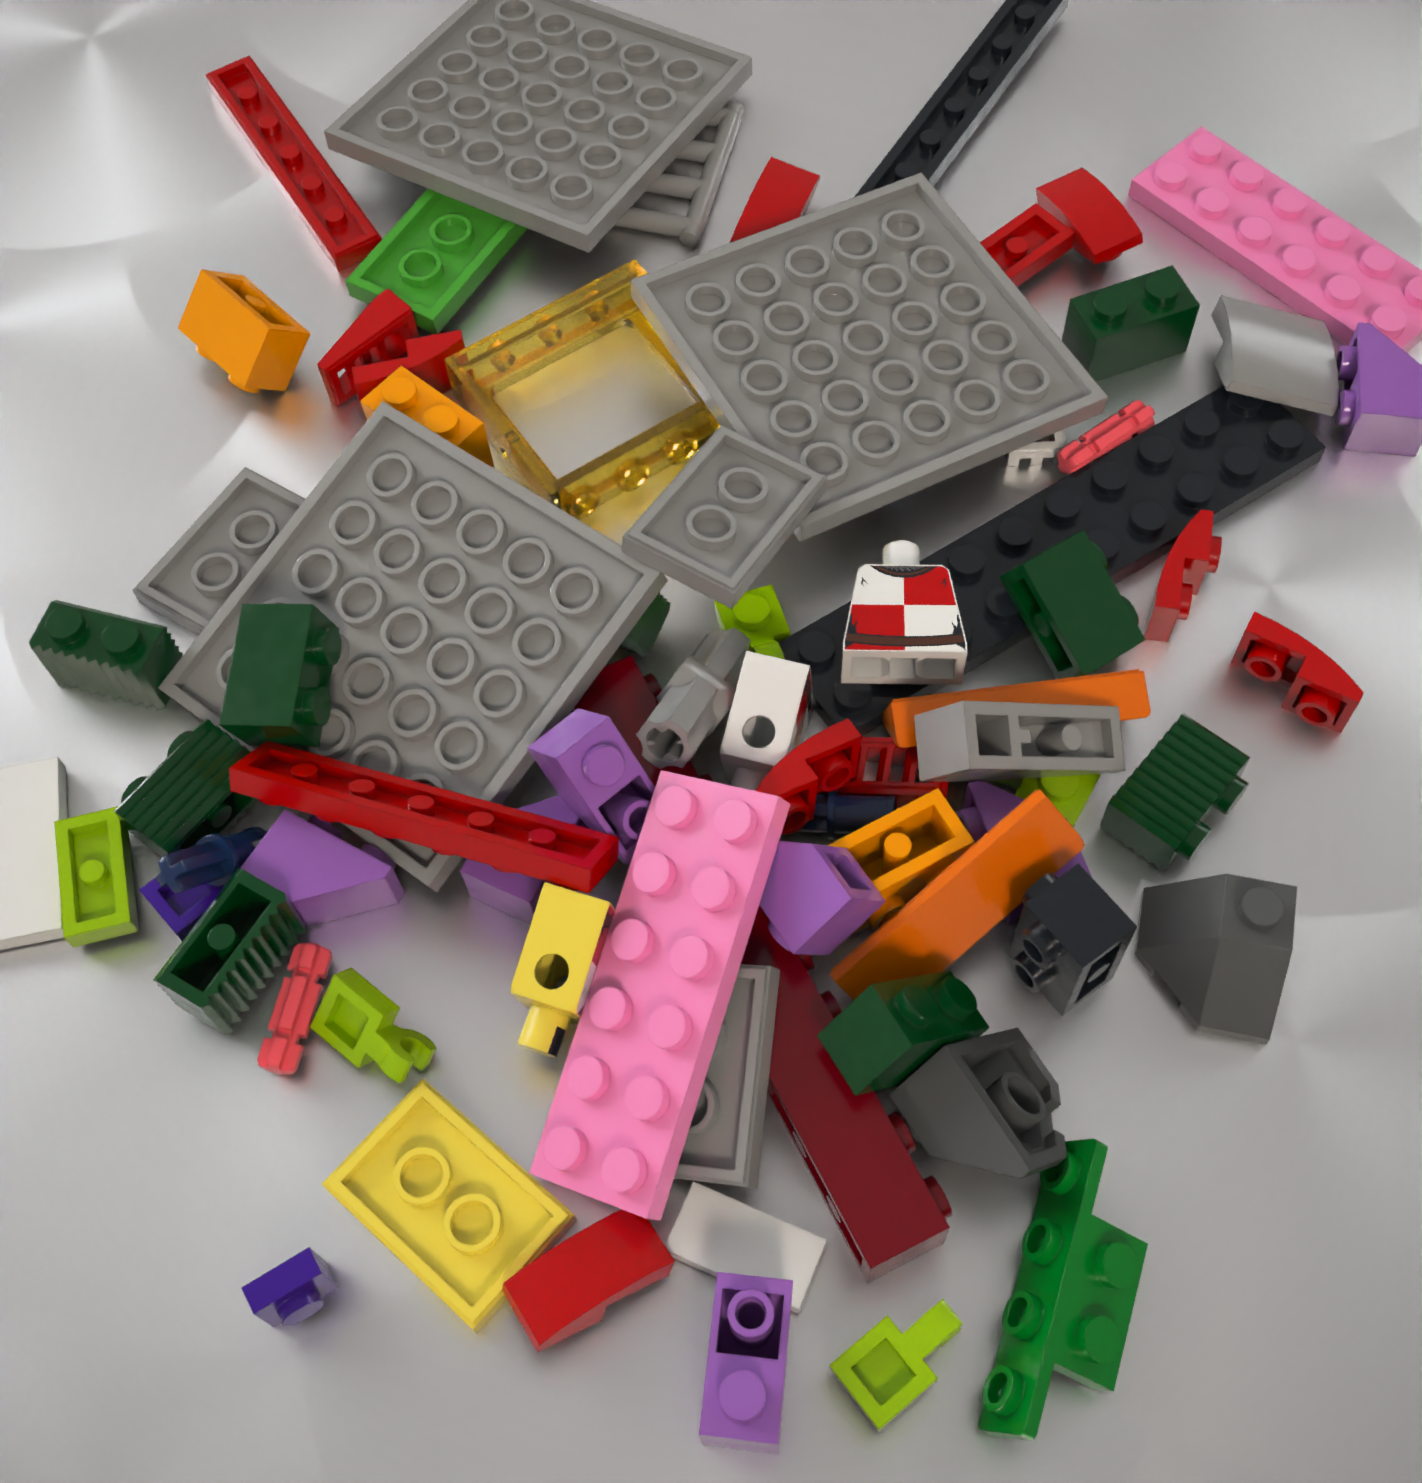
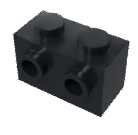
(1068, 938)

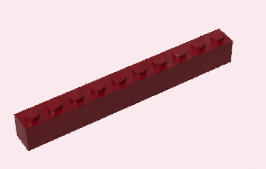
(844, 1139)

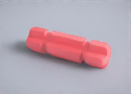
(1105, 436)
(295, 1009)

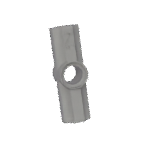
(694, 699)

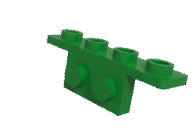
(1067, 1299)

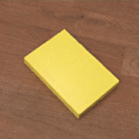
(448, 1203)

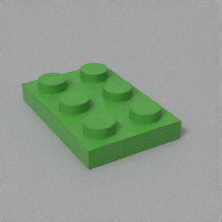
(435, 258)

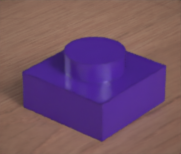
(180, 909)
(291, 1289)

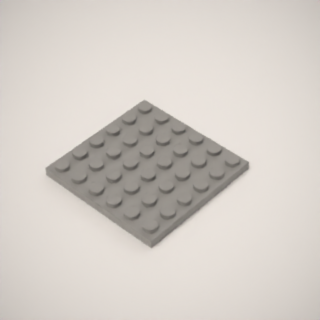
(542, 111)
(868, 348)
(457, 612)

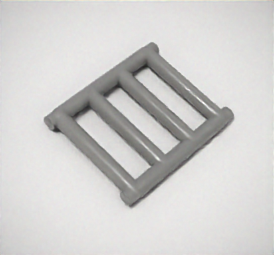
(699, 191)

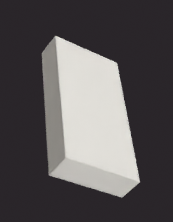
(738, 1239)

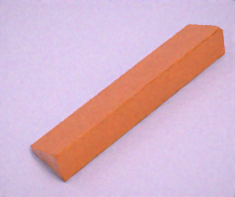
(1119, 689)
(964, 898)

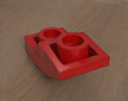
(777, 198)
(1094, 214)
(424, 360)
(1182, 575)
(1317, 685)
(814, 766)
(584, 1275)

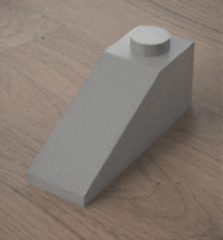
(1017, 741)

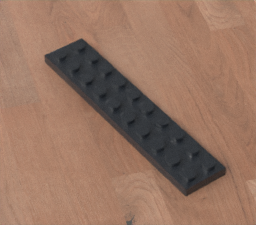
(1126, 501)

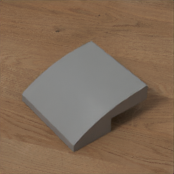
(1276, 356)

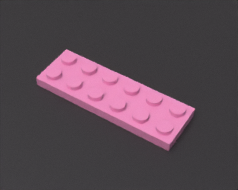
(1283, 239)
(660, 993)

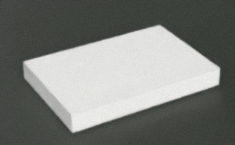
(30, 899)

